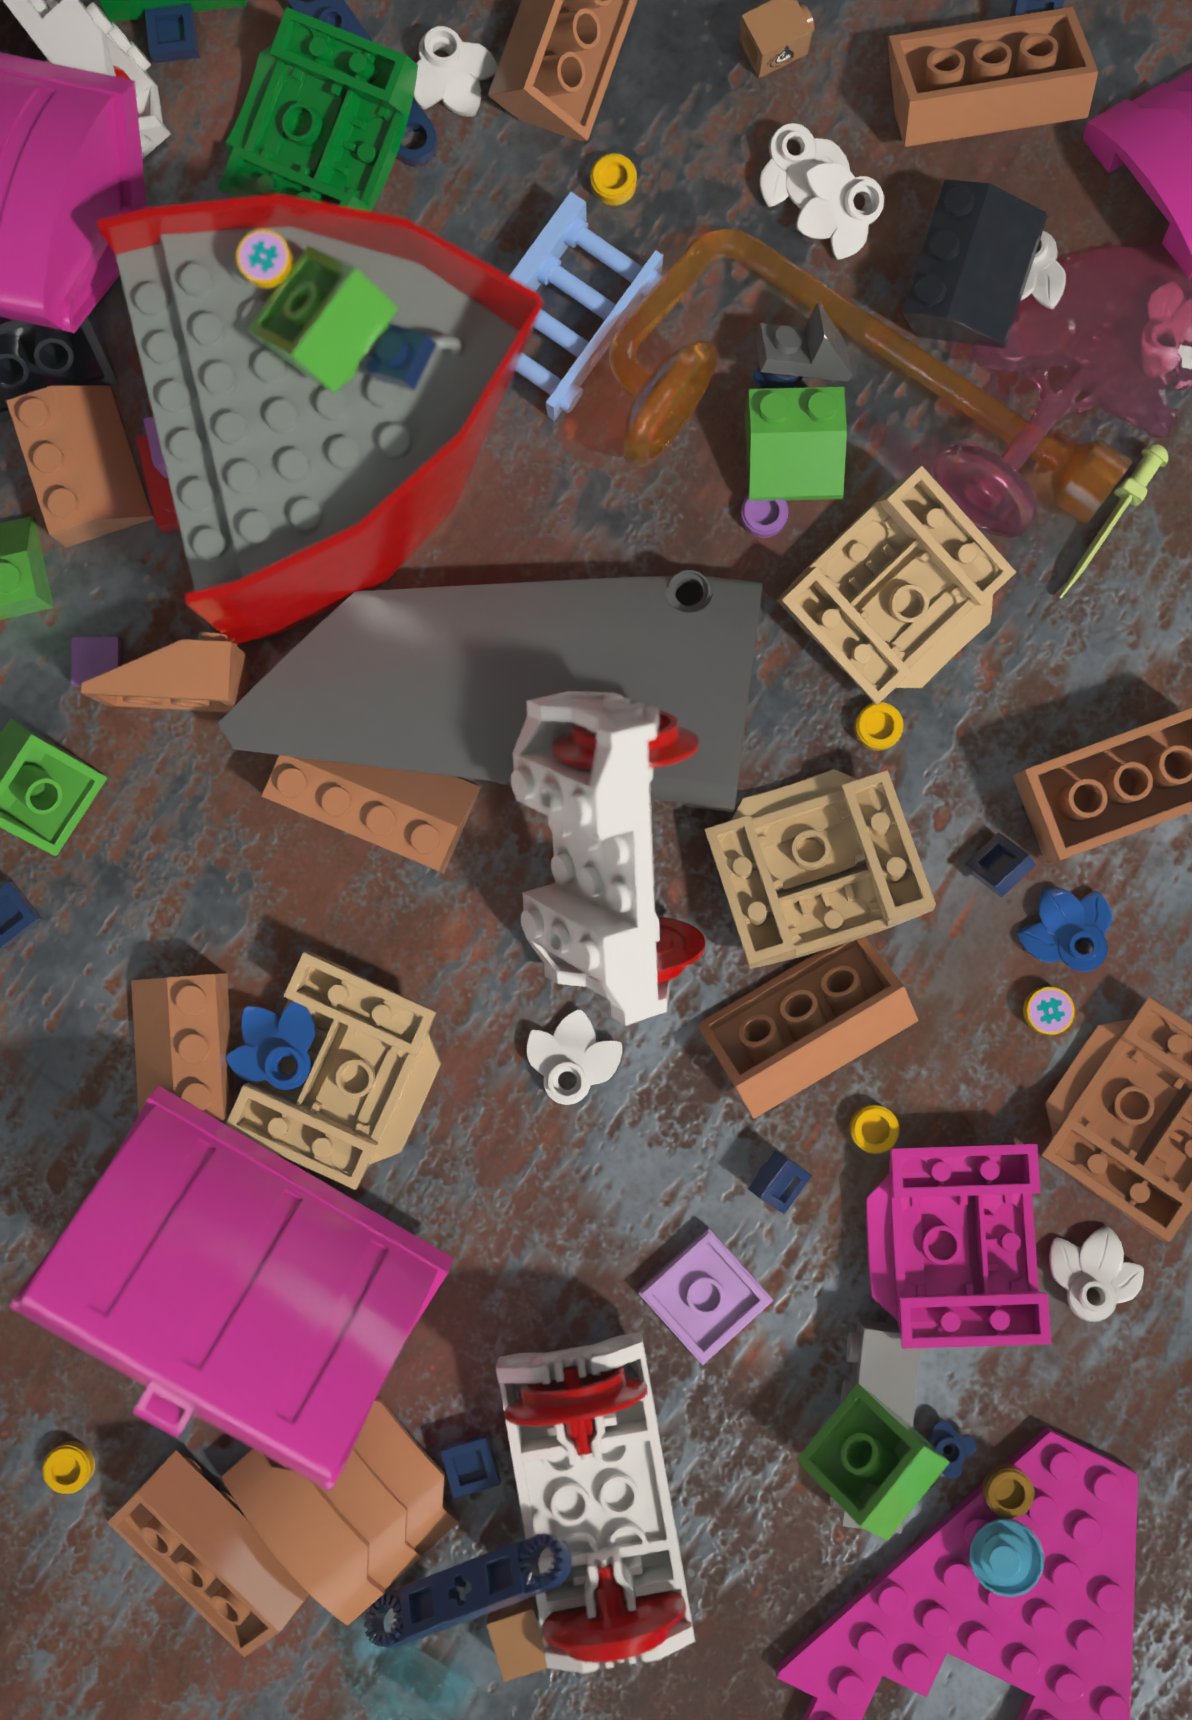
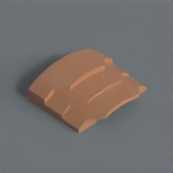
(1127, 1118)
(362, 1531)

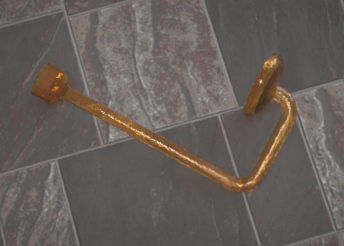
(673, 390)

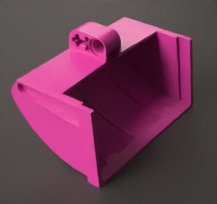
(63, 164)
(235, 1289)

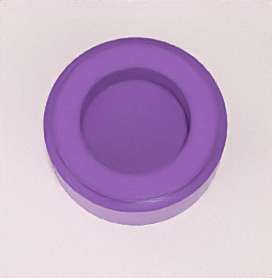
(764, 518)

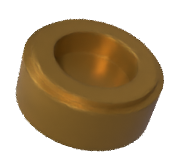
(1008, 1491)

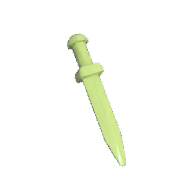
(1131, 492)

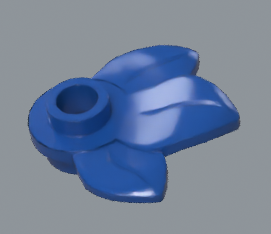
(1064, 923)
(269, 1041)

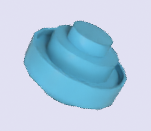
(1007, 1557)

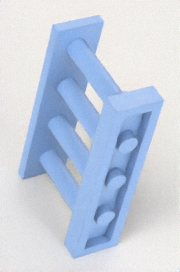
(543, 265)

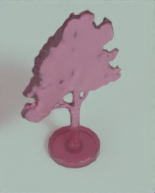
(1119, 342)

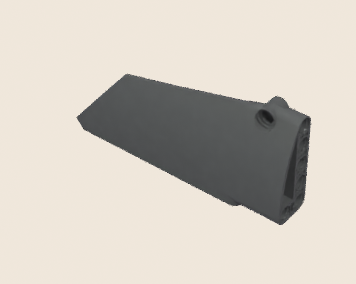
(448, 671)

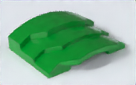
(320, 117)

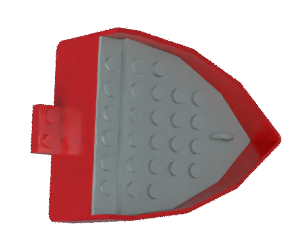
(271, 477)

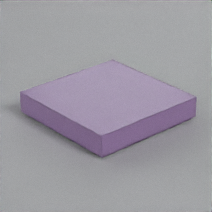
(705, 1295)

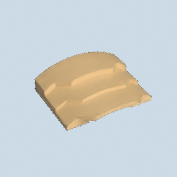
(899, 588)
(818, 866)
(364, 1080)

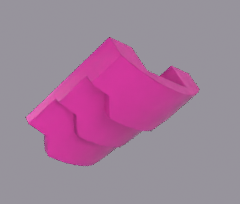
(1156, 146)
(958, 1246)

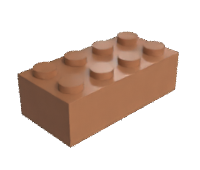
(1110, 788)

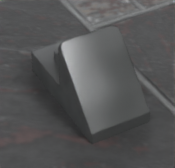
(804, 352)

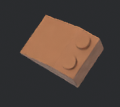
(181, 676)

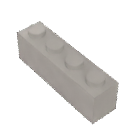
(885, 1372)

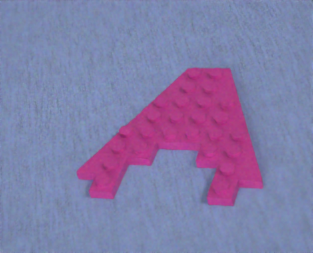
(1057, 1642)

